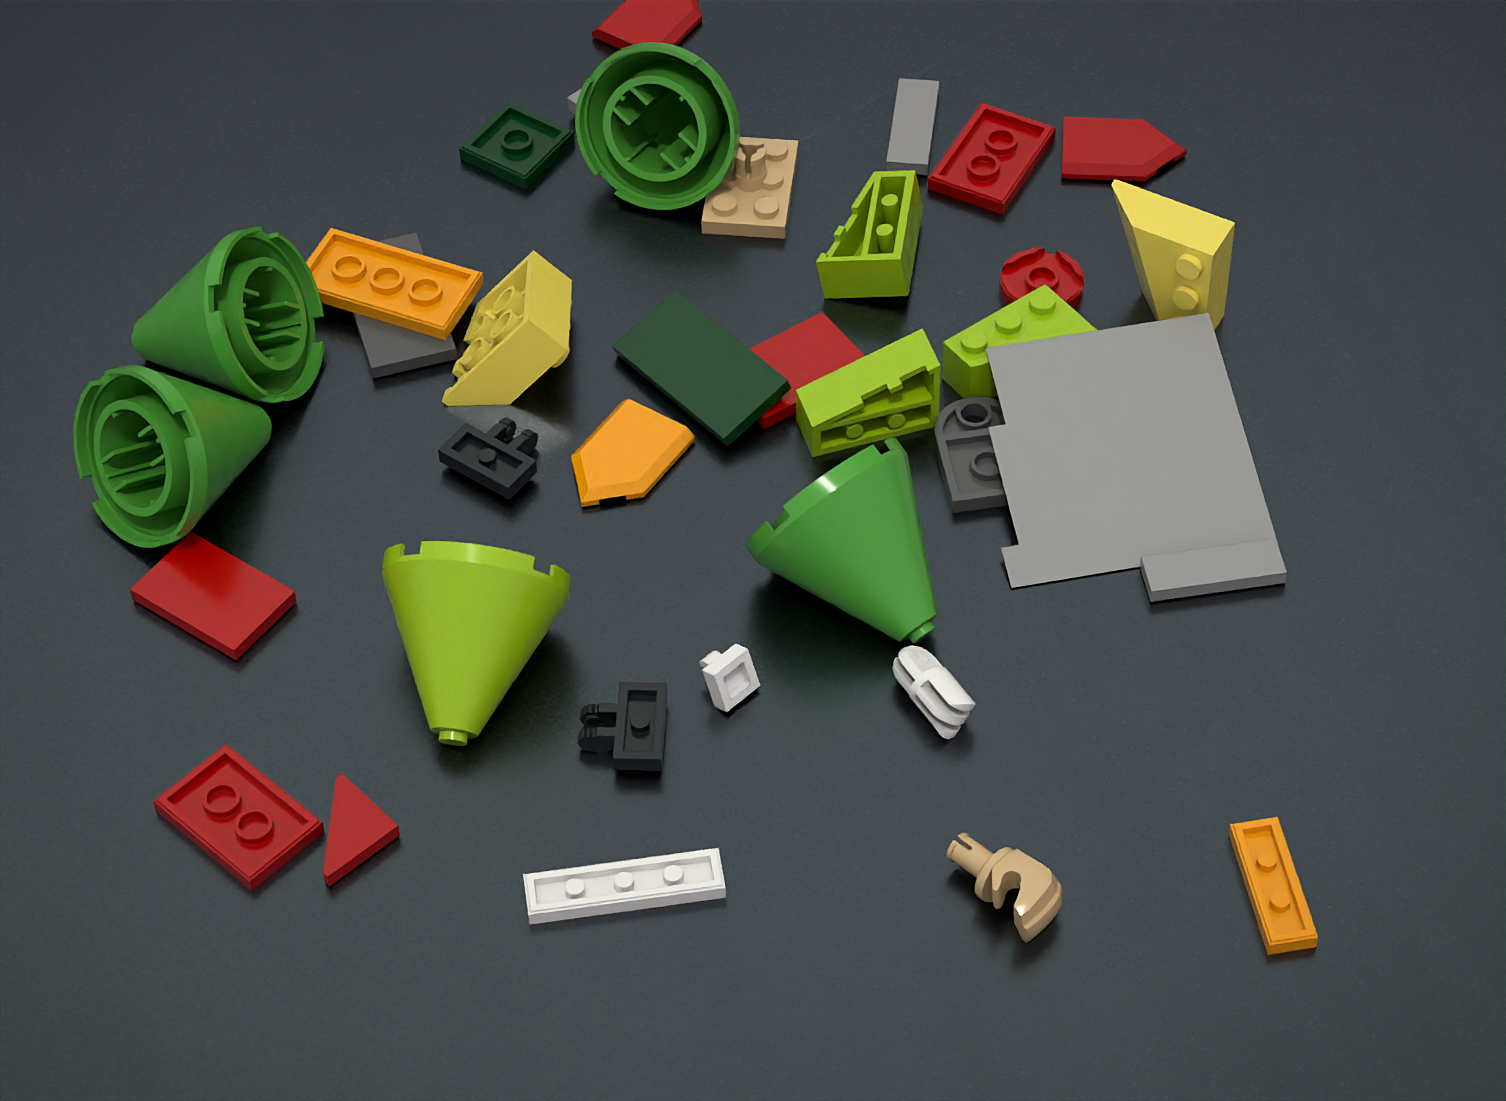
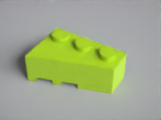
(878, 242)

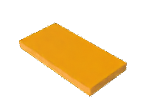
(392, 283)

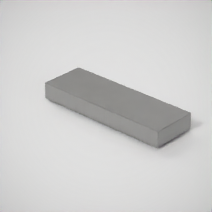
(913, 125)
(1213, 569)

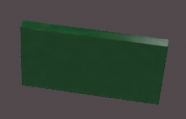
(701, 367)

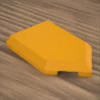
(628, 453)

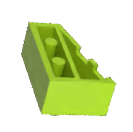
(1030, 318)
(872, 397)

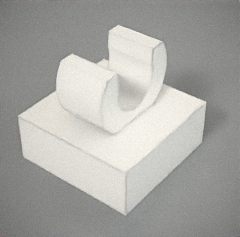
(729, 676)

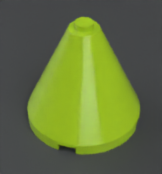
(469, 625)

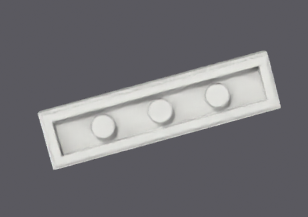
(624, 886)

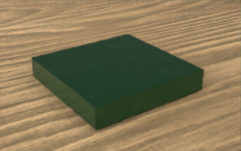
(517, 145)

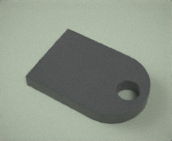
(968, 454)

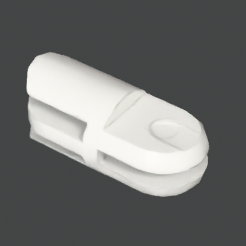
(933, 690)

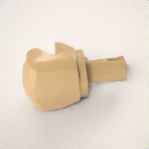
(1008, 869)

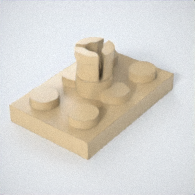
(755, 192)

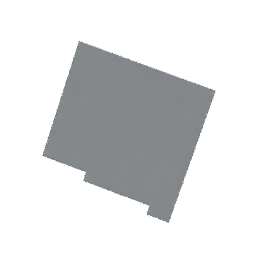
(1121, 449)

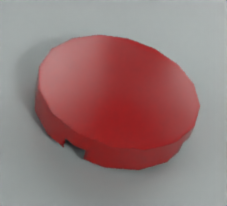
(1034, 268)

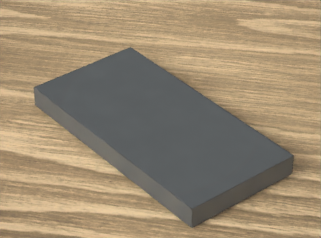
(398, 349)

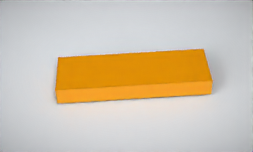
(1273, 886)

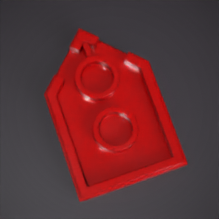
(649, 22)
(1115, 149)

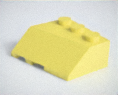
(1177, 253)
(514, 335)

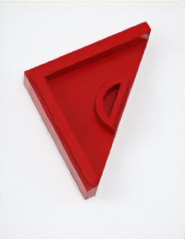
(355, 830)

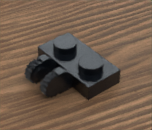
(489, 458)
(638, 730)

